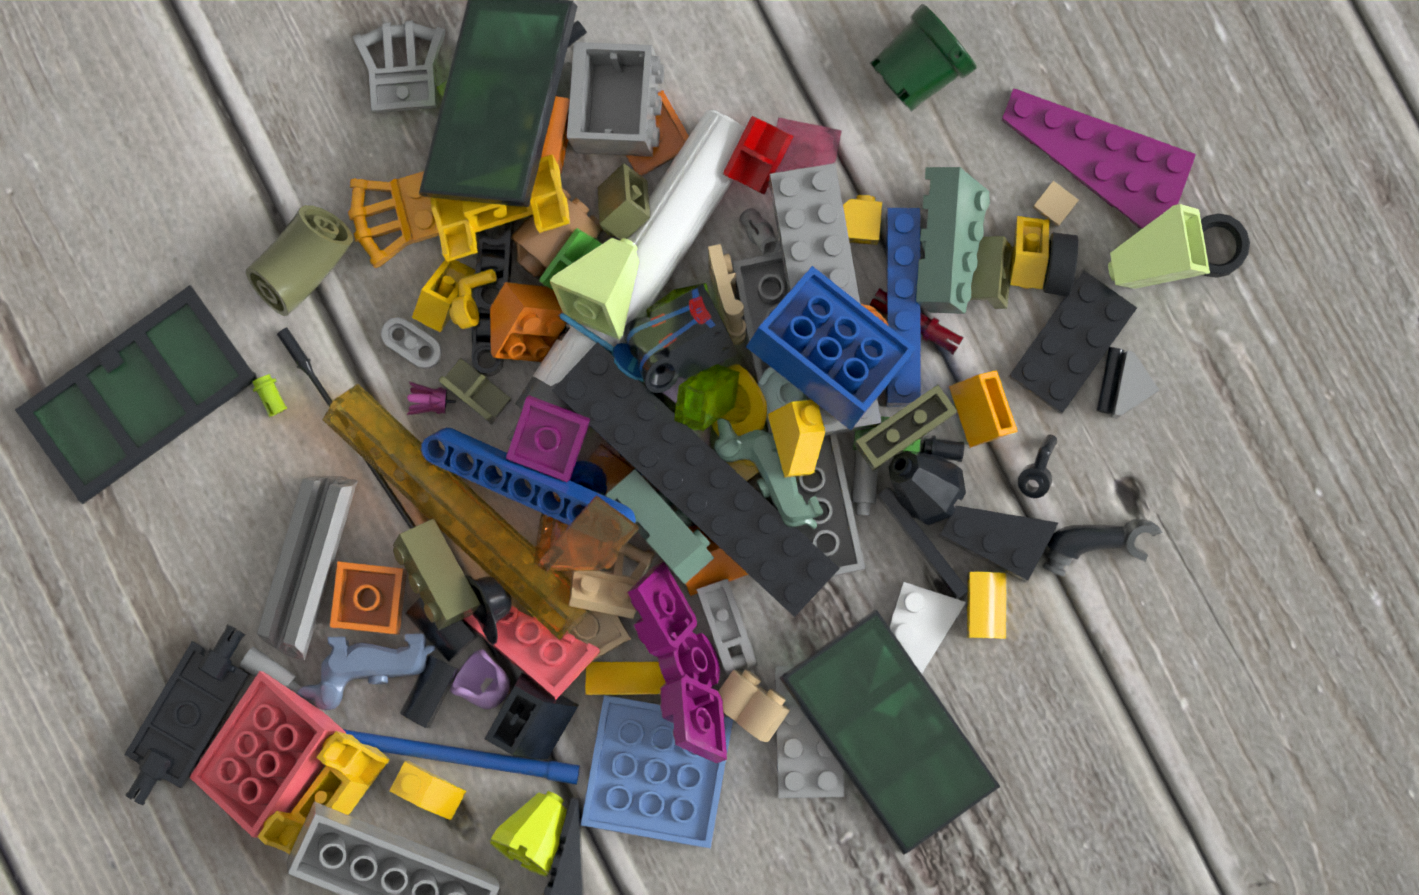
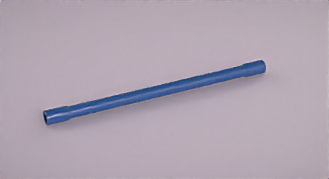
(550, 770)

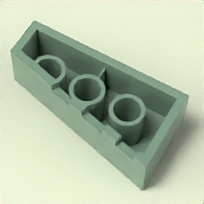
(951, 239)

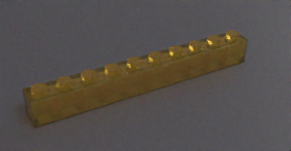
(455, 508)

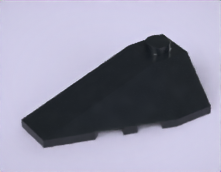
(568, 861)

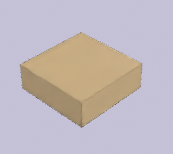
(1055, 203)

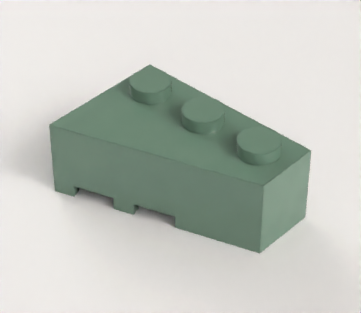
(662, 527)

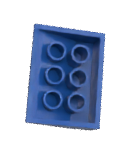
(830, 347)

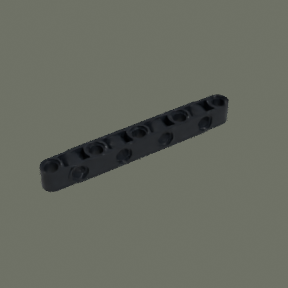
(494, 255)

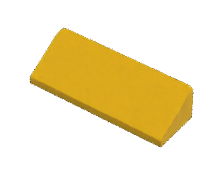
(623, 678)

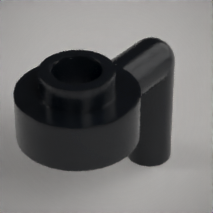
(1038, 471)

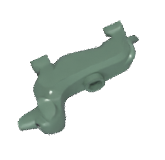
(762, 451)

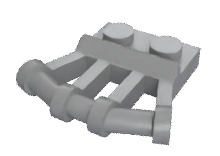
(406, 86)

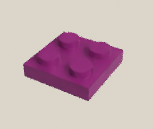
(548, 438)

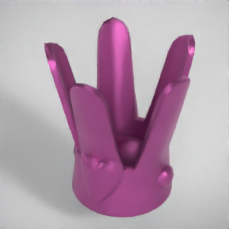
(430, 399)

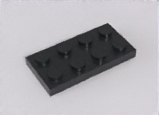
(1072, 342)

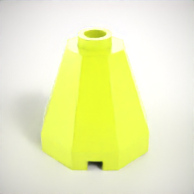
(533, 833)

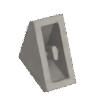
(1133, 386)

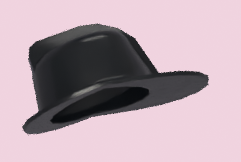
(494, 604)

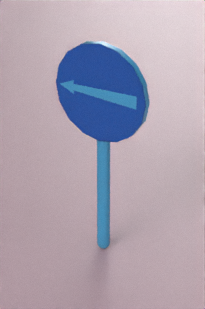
(622, 356)

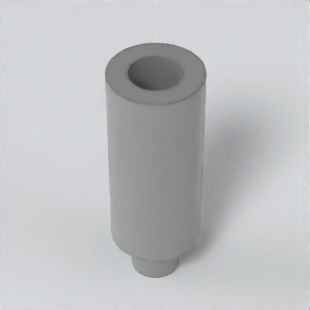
(864, 485)
(257, 661)

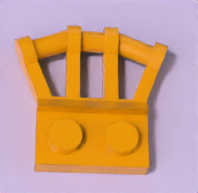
(412, 209)

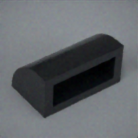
(447, 641)
(429, 692)

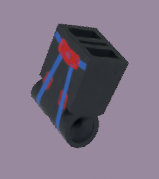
(678, 340)

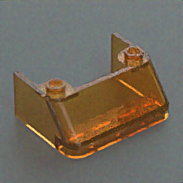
(596, 532)

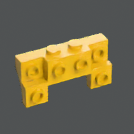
(460, 220)
(340, 786)

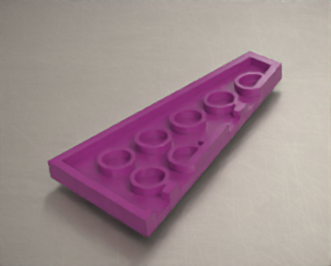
(1116, 164)

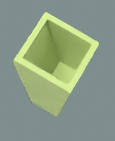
(1162, 251)

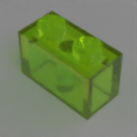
(706, 397)

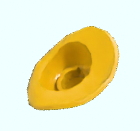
(750, 405)

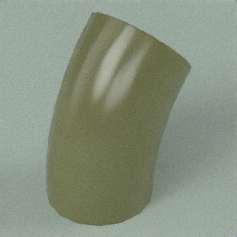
(299, 258)

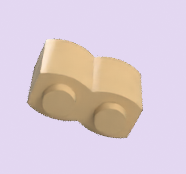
(751, 705)

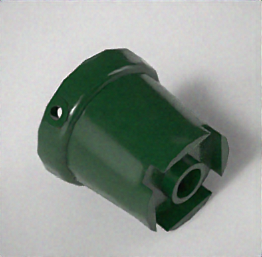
(922, 59)

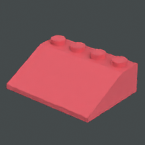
(264, 754)

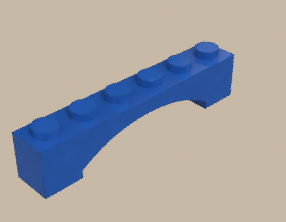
(902, 308)

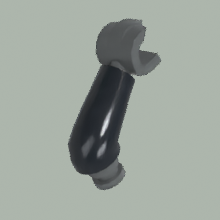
(1078, 539)

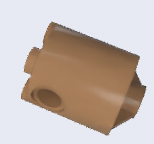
(539, 249)

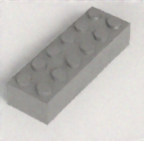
(368, 860)

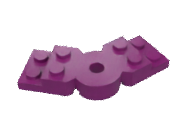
(685, 662)

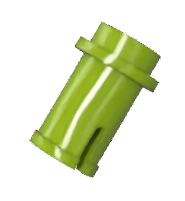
(269, 395)

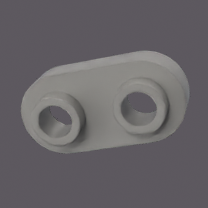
(412, 343)

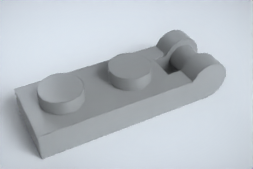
(726, 625)

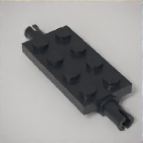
(186, 715)

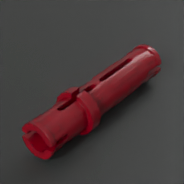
(930, 328)

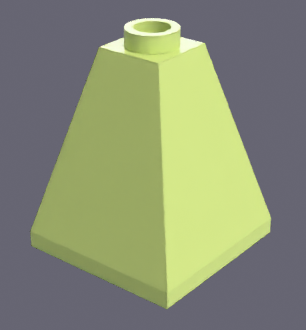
(599, 286)

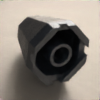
(927, 485)

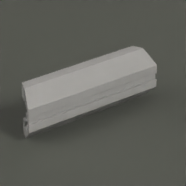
(306, 563)

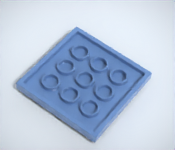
(646, 781)

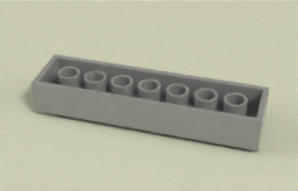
(816, 235)

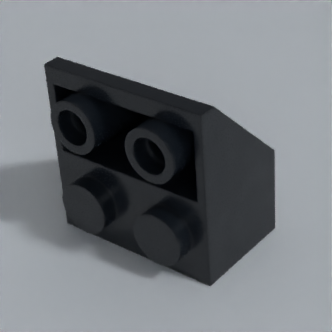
(530, 720)

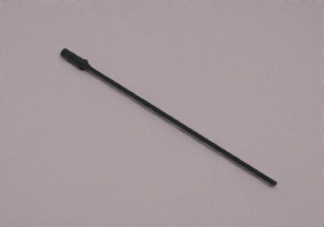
(304, 364)

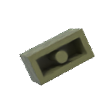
(623, 202)

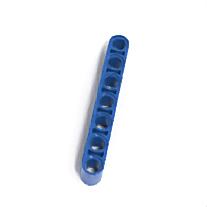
(512, 481)

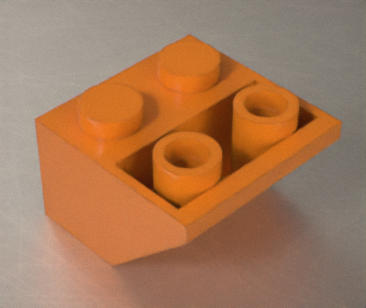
(524, 322)

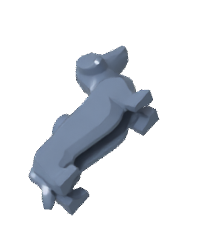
(362, 662)

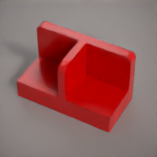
(758, 154)

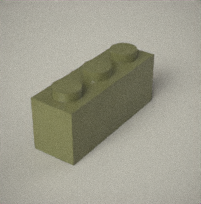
(905, 427)
(435, 574)

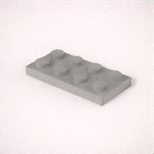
(803, 759)

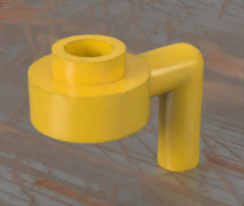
(463, 308)

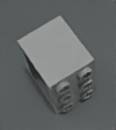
(614, 99)

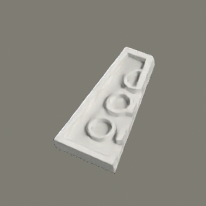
(923, 621)

